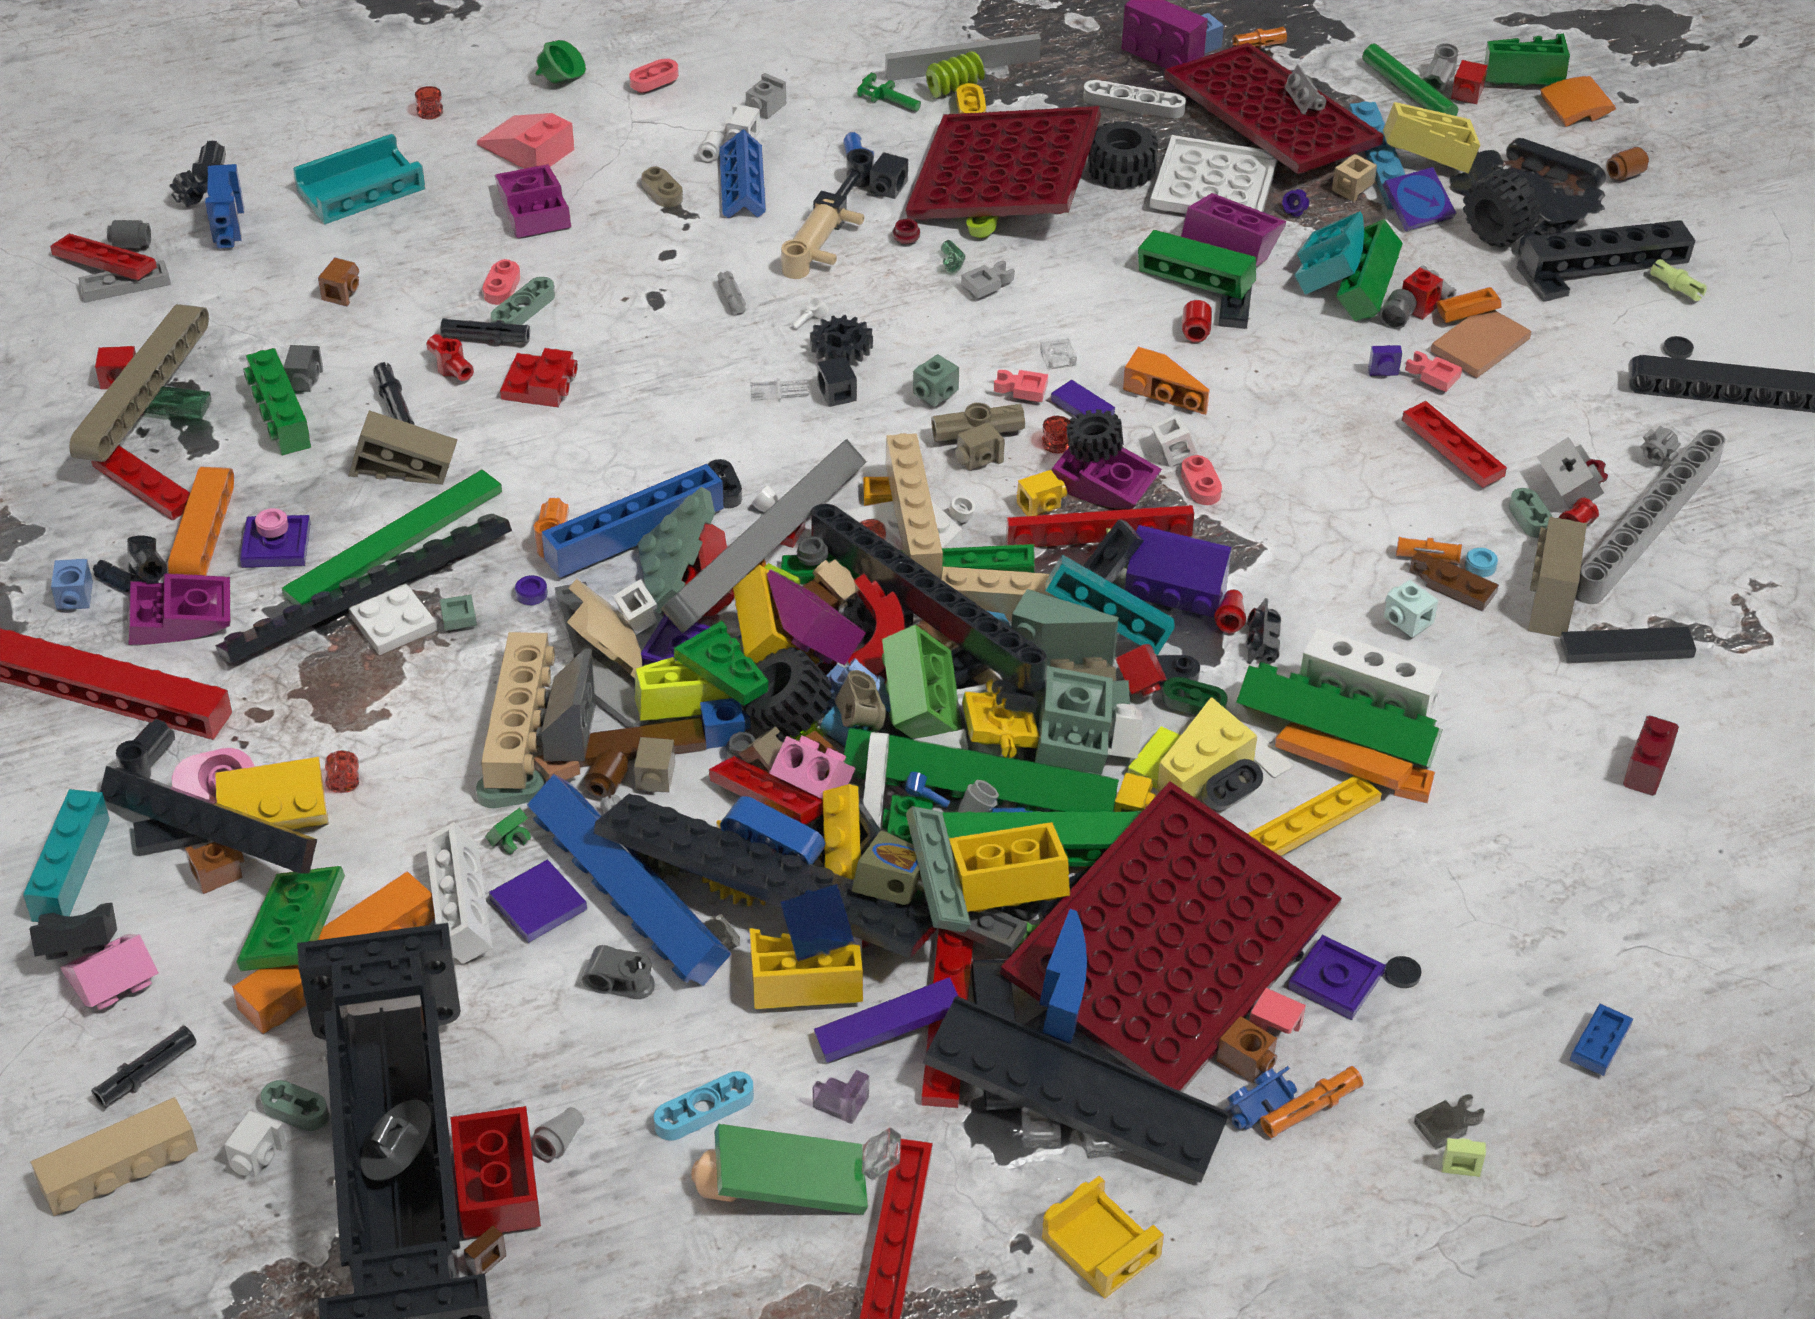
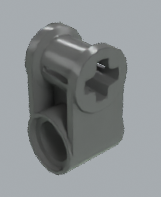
(614, 971)

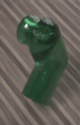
(955, 256)

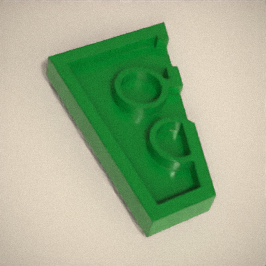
(722, 664)

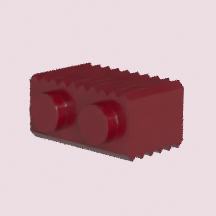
(1650, 755)

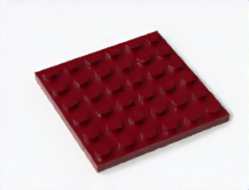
(1004, 163)

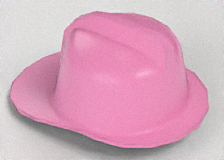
(198, 771)

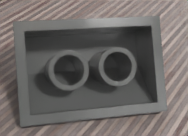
(569, 711)

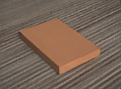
(1481, 342)

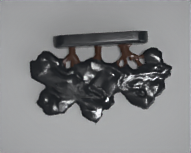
(1549, 162)

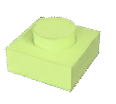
(1463, 1157)

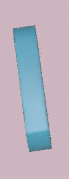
(697, 1119)

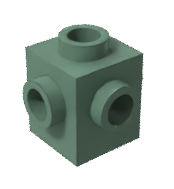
(936, 380)

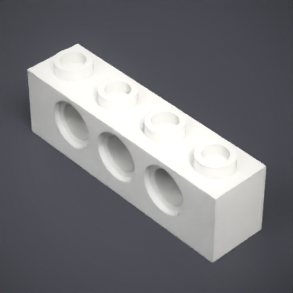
(459, 891)

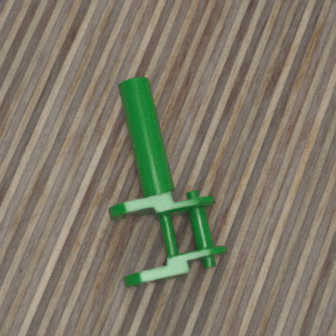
(885, 91)

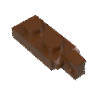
(1453, 581)

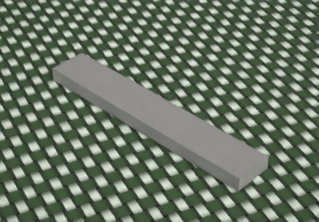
(992, 53)

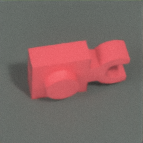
(1436, 373)
(1025, 385)

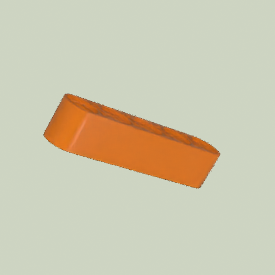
(202, 521)

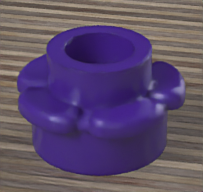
(1289, 199)

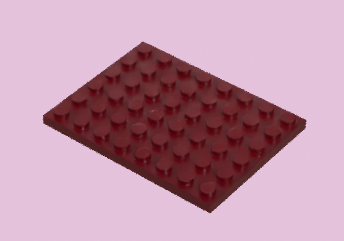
(1178, 935)

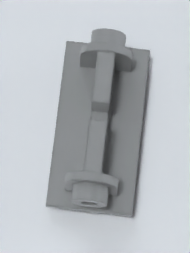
(1303, 91)

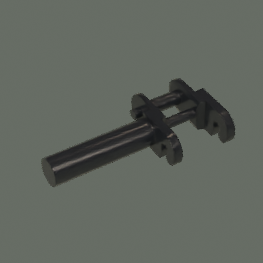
(1016, 699)

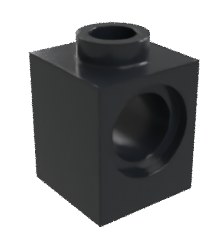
(889, 175)
(837, 381)

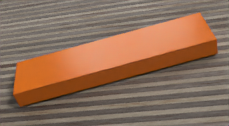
(1344, 755)

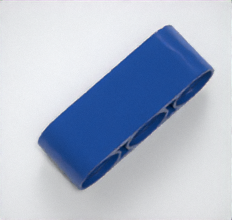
(768, 826)

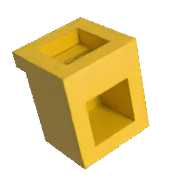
(1040, 493)
(1134, 794)

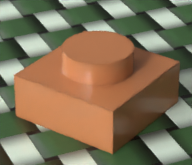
(563, 769)

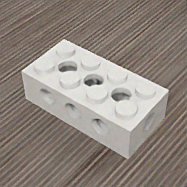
(1371, 673)

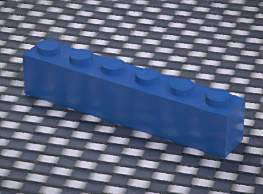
(623, 522)

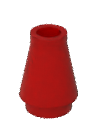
(1231, 613)

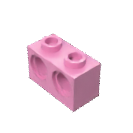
(812, 770)

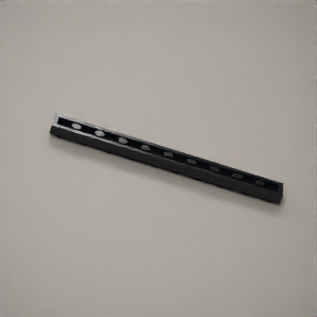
(354, 590)

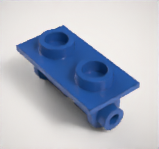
(1271, 1089)

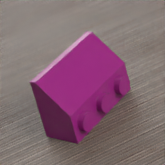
(1232, 226)

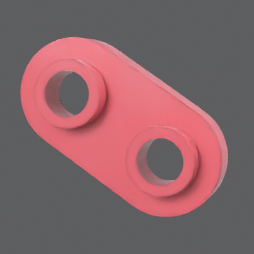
(653, 75)
(501, 281)
(1201, 480)

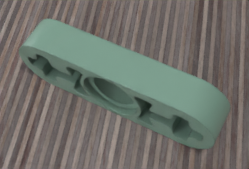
(536, 292)

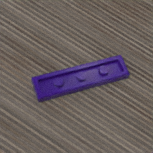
(885, 1020)

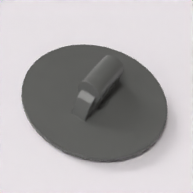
(396, 1140)

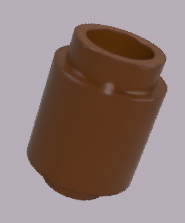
(606, 773)

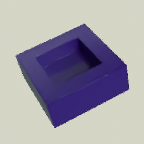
(1385, 360)

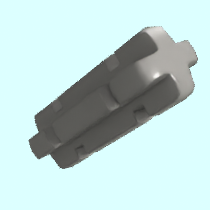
(731, 292)

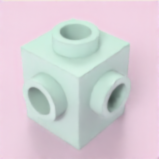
(1410, 608)

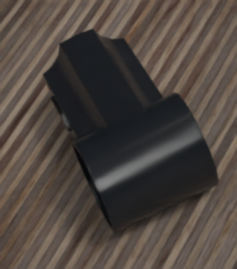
(210, 154)
(144, 559)
(145, 749)

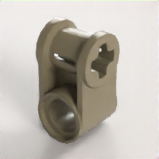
(860, 702)

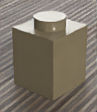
(654, 764)

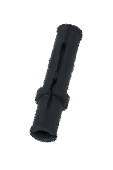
(485, 330)
(390, 390)
(131, 1075)

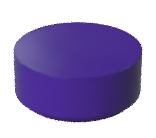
(531, 590)

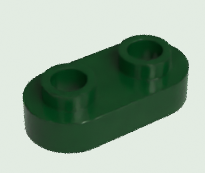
(1191, 695)

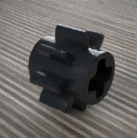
(187, 188)

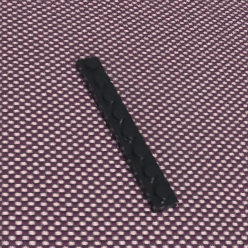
(209, 819)

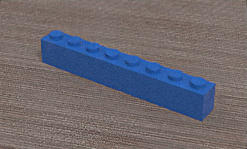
(630, 882)

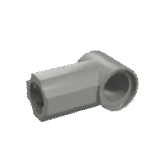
(1442, 66)

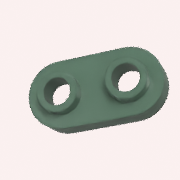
(509, 796)

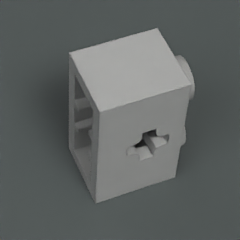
(1570, 473)

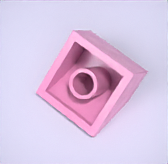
(105, 973)

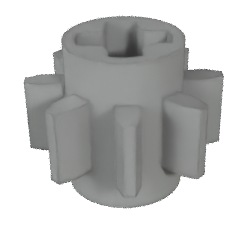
(1660, 445)

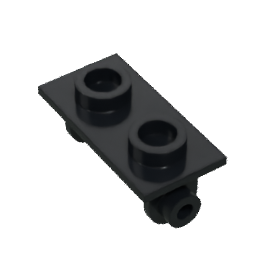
(1263, 634)

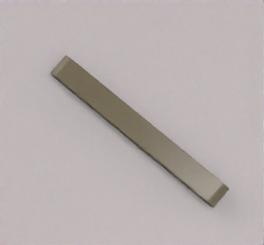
(138, 383)

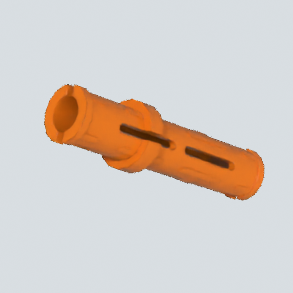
(1344, 1082)

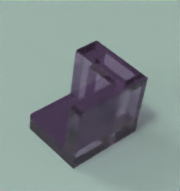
(842, 1098)

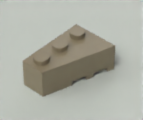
(401, 450)

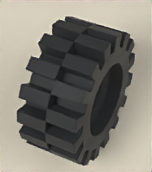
(1095, 435)

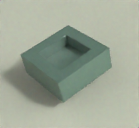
(458, 612)

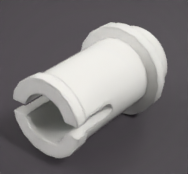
(709, 148)

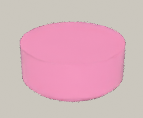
(271, 523)

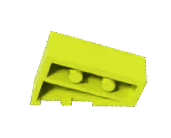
(671, 691)

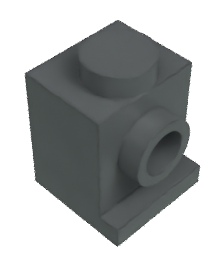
(303, 366)

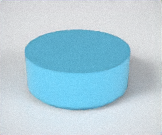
(1481, 562)

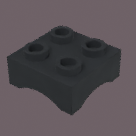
(60, 933)

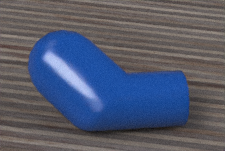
(852, 141)

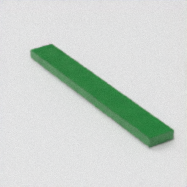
(394, 537)
(1002, 558)

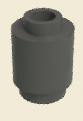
(129, 234)

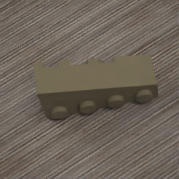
(1556, 575)

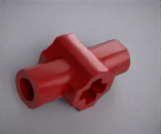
(450, 357)

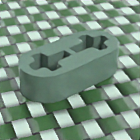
(1525, 514)
(292, 1109)

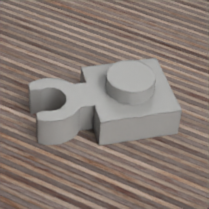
(985, 280)

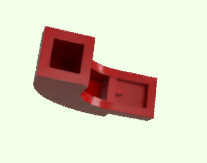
(889, 621)

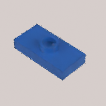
(1601, 1039)

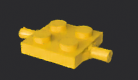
(996, 725)

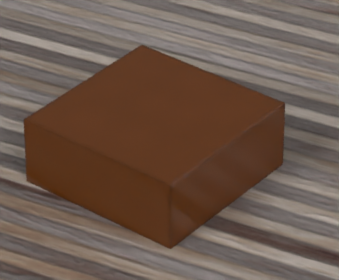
(485, 1252)

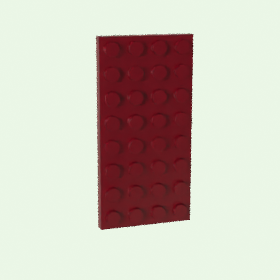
(1251, 96)

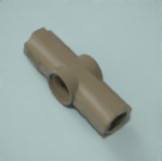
(1001, 418)

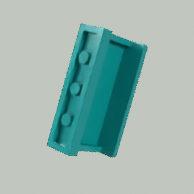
(357, 179)

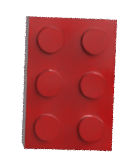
(495, 1171)

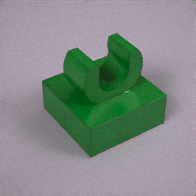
(507, 829)

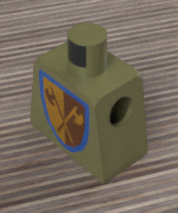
(889, 870)

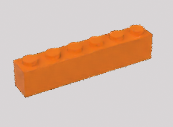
(277, 992)

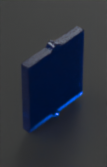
(817, 922)

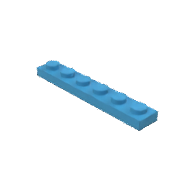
(1383, 155)

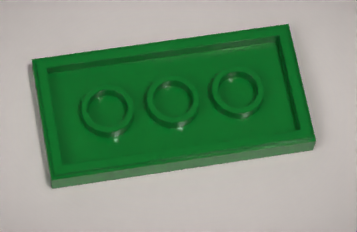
(290, 915)
(790, 1169)

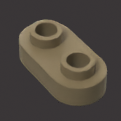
(662, 187)

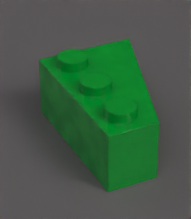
(1527, 62)

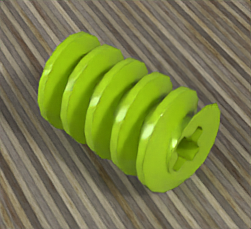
(953, 73)

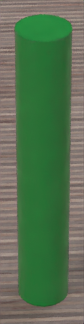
(1407, 80)

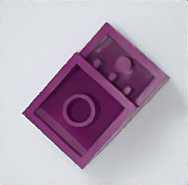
(533, 200)
(1107, 483)
(178, 608)

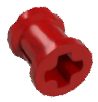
(1583, 511)

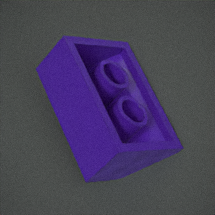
(1179, 571)

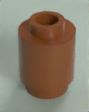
(1627, 163)

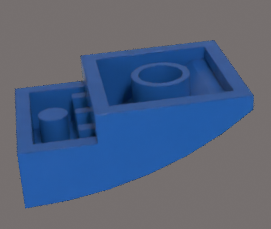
(1065, 980)

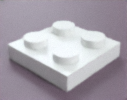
(392, 619)

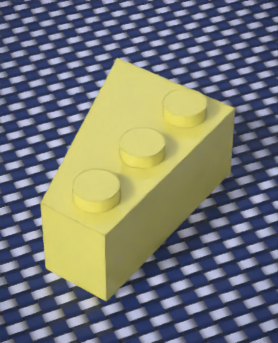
(1432, 135)
(1205, 748)

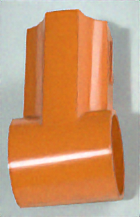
(551, 514)

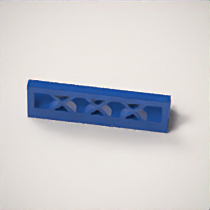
(747, 171)

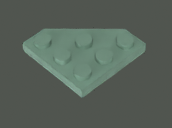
(674, 545)

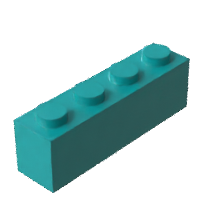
(1135, 617)
(67, 854)

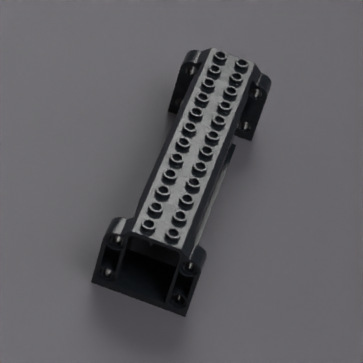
(404, 1229)

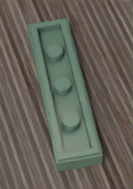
(938, 869)

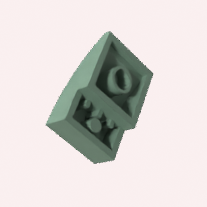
(1074, 720)

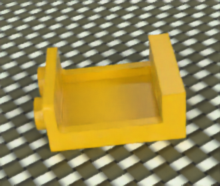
(1100, 1238)

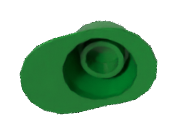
(560, 62)

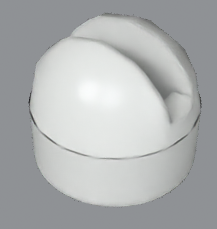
(765, 499)
(963, 502)

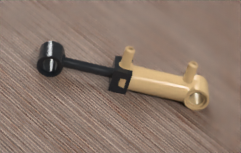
(827, 214)

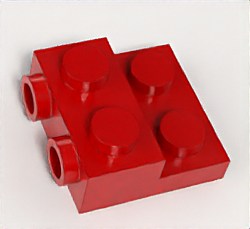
(540, 378)

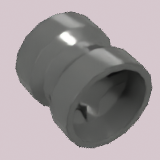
(1398, 308)

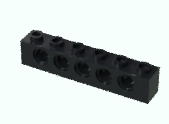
(1607, 249)

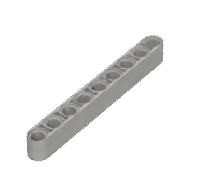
(1649, 516)

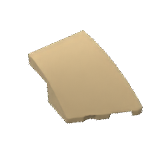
(605, 628)

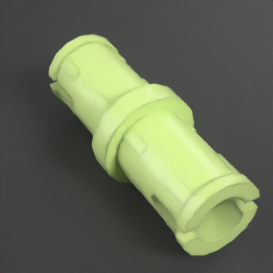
(1678, 280)

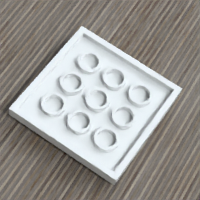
(1204, 167)

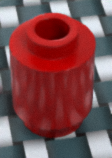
(1197, 320)

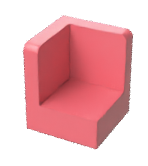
(1278, 1012)

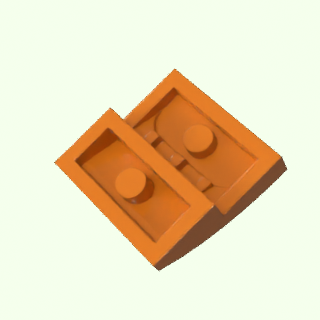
(1576, 99)

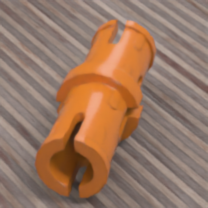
(1261, 38)
(1450, 553)

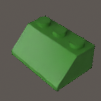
(920, 684)

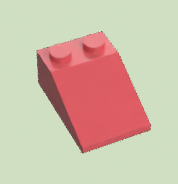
(531, 139)

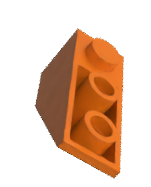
(1164, 380)

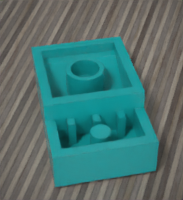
(1331, 253)

